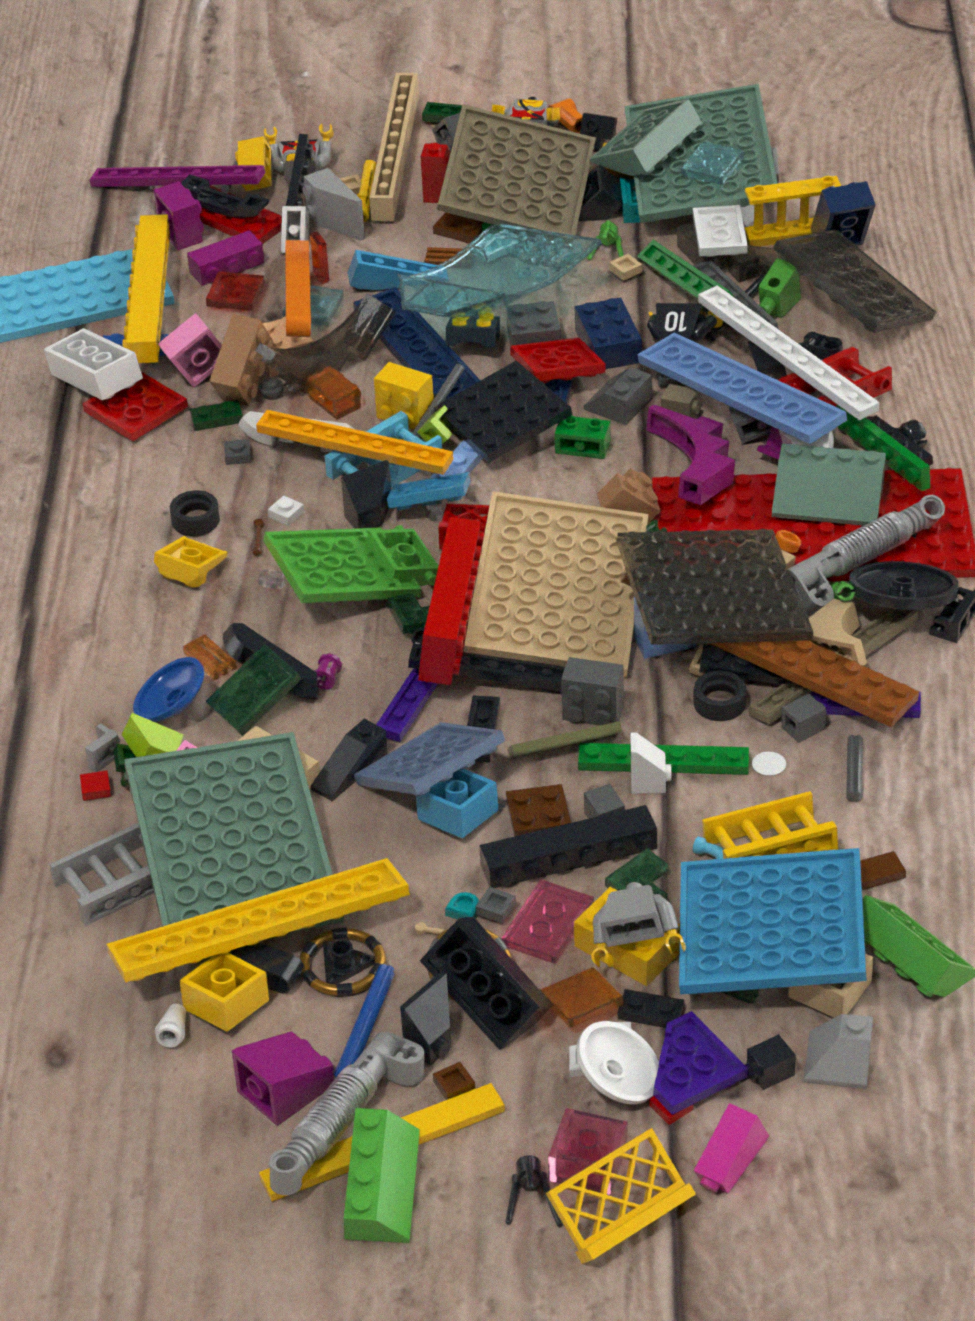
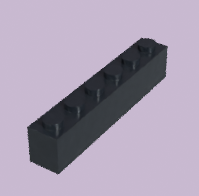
(568, 846)

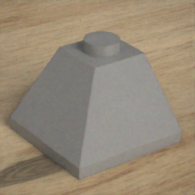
(840, 1052)

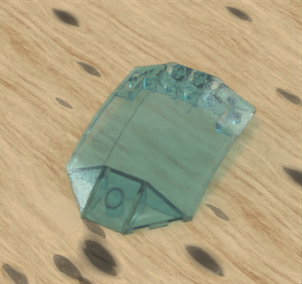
(488, 279)

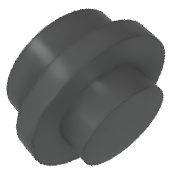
(271, 388)

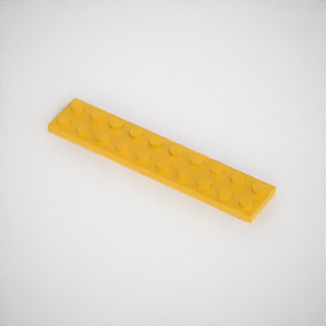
(257, 920)

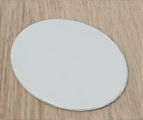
(769, 763)

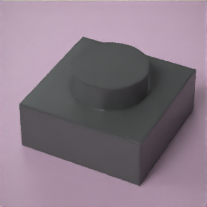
(237, 452)
(495, 905)

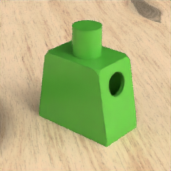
(780, 288)

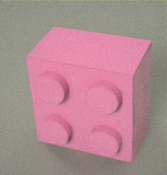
(192, 349)

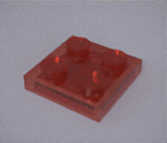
(235, 291)

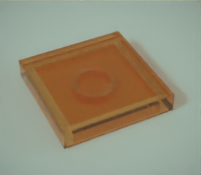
(582, 997)

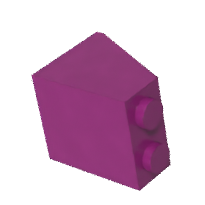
(281, 1075)

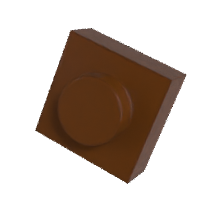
(453, 1081)

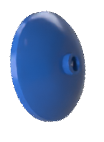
(169, 690)

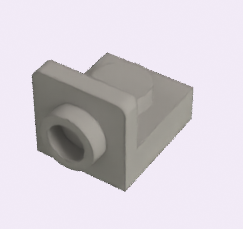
(100, 751)

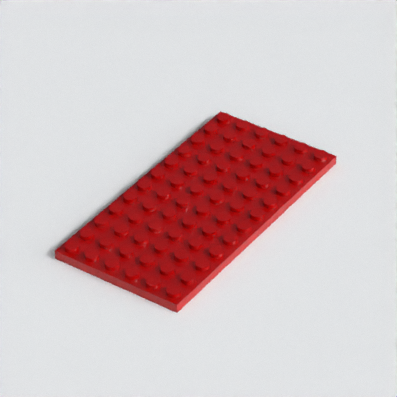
(749, 506)

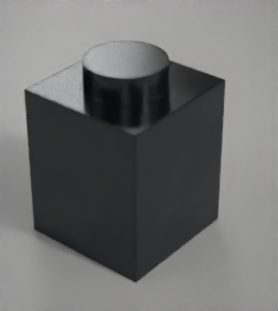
(770, 1062)

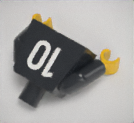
(683, 319)

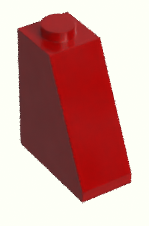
(433, 170)

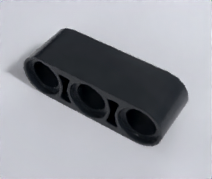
(280, 967)

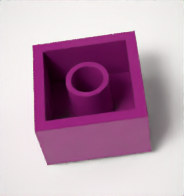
(182, 213)

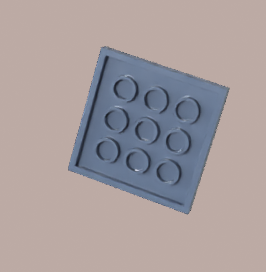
(430, 758)

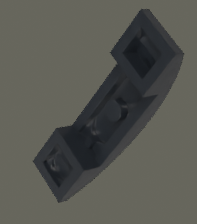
(222, 202)

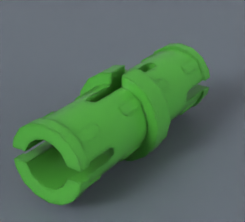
(845, 595)

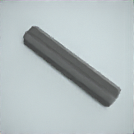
(854, 768)

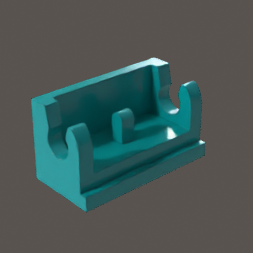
(629, 200)

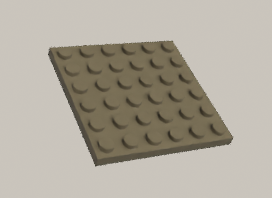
(516, 172)

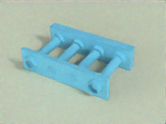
(394, 427)

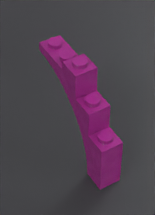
(704, 446)

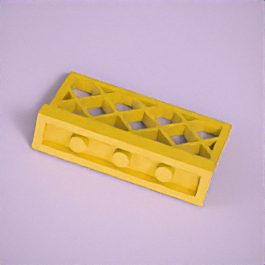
(635, 1219)

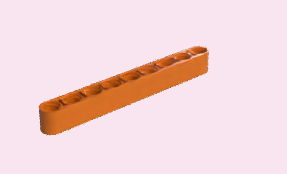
(297, 288)

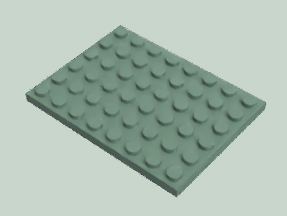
(728, 119)
(226, 824)

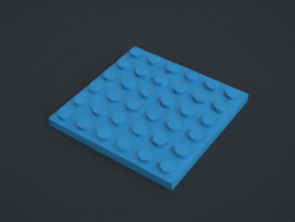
(771, 921)

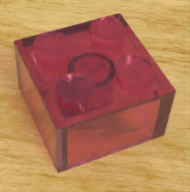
(583, 1141)

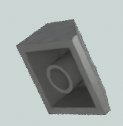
(622, 396)

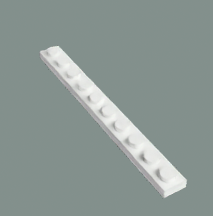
(789, 353)

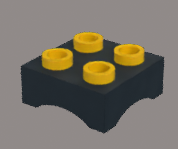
(477, 329)

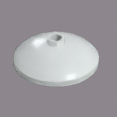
(617, 1062)

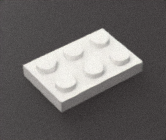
(719, 230)

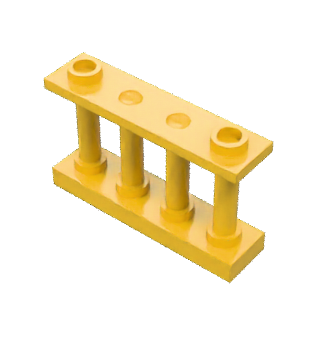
(768, 234)
(769, 815)

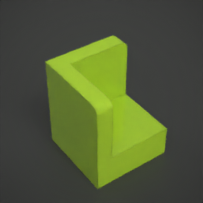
(435, 426)

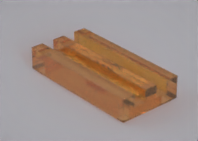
(210, 664)

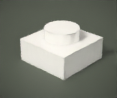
(286, 510)

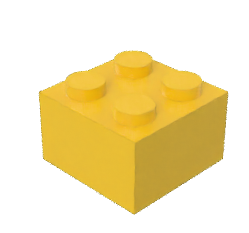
(402, 390)
(224, 990)

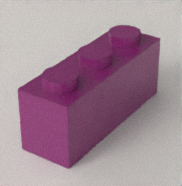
(227, 255)

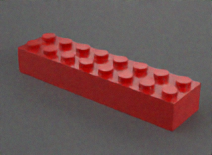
(451, 602)

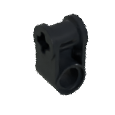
(821, 345)

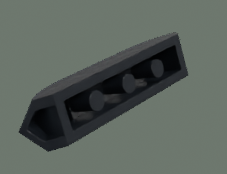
(244, 642)

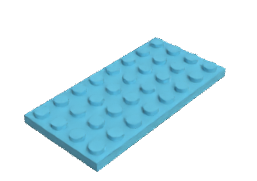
(66, 295)

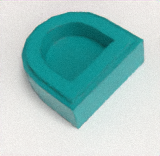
(462, 906)

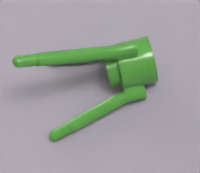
(609, 235)

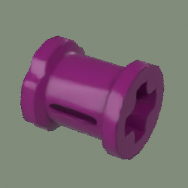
(330, 673)

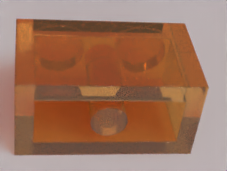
(333, 392)

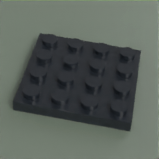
(503, 411)

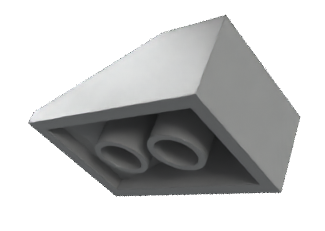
(333, 204)

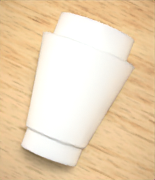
(171, 1028)

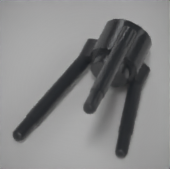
(529, 1176)

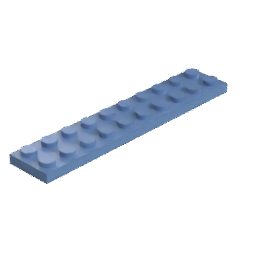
(743, 388)

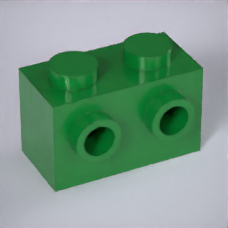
(583, 437)

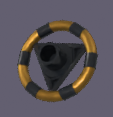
(342, 961)

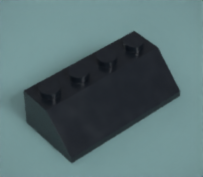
(486, 982)

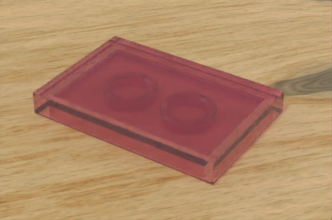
(546, 921)

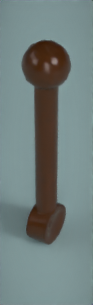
(258, 524)

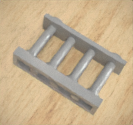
(116, 893)

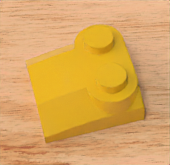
(188, 561)

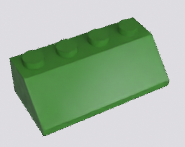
(913, 949)
(381, 1177)

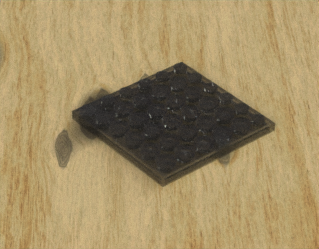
(713, 587)

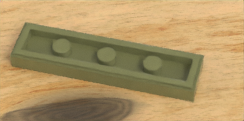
(564, 740)

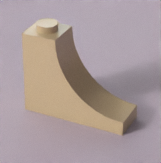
(834, 627)

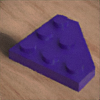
(693, 1064)

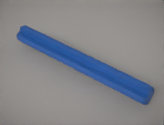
(366, 1017)

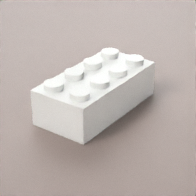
(93, 364)

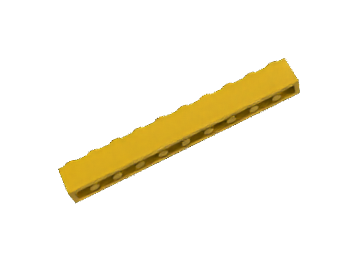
(147, 287)

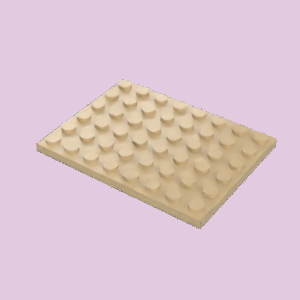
(552, 583)

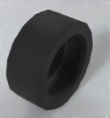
(194, 501)
(719, 681)

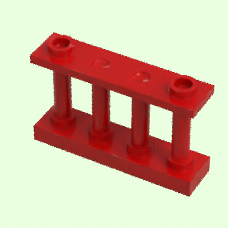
(846, 364)

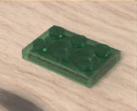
(253, 690)

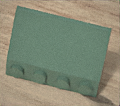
(649, 138)
(828, 484)

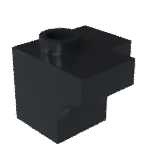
(598, 126)

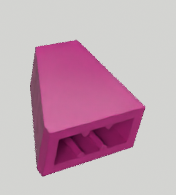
(730, 1149)

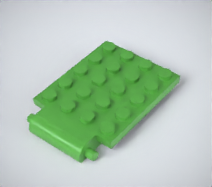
(352, 563)

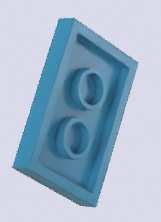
(428, 491)

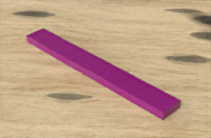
(167, 175)

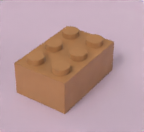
(238, 363)

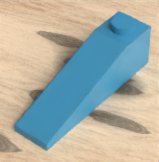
(380, 271)

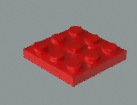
(558, 359)
(137, 408)

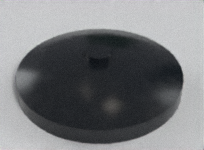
(904, 585)

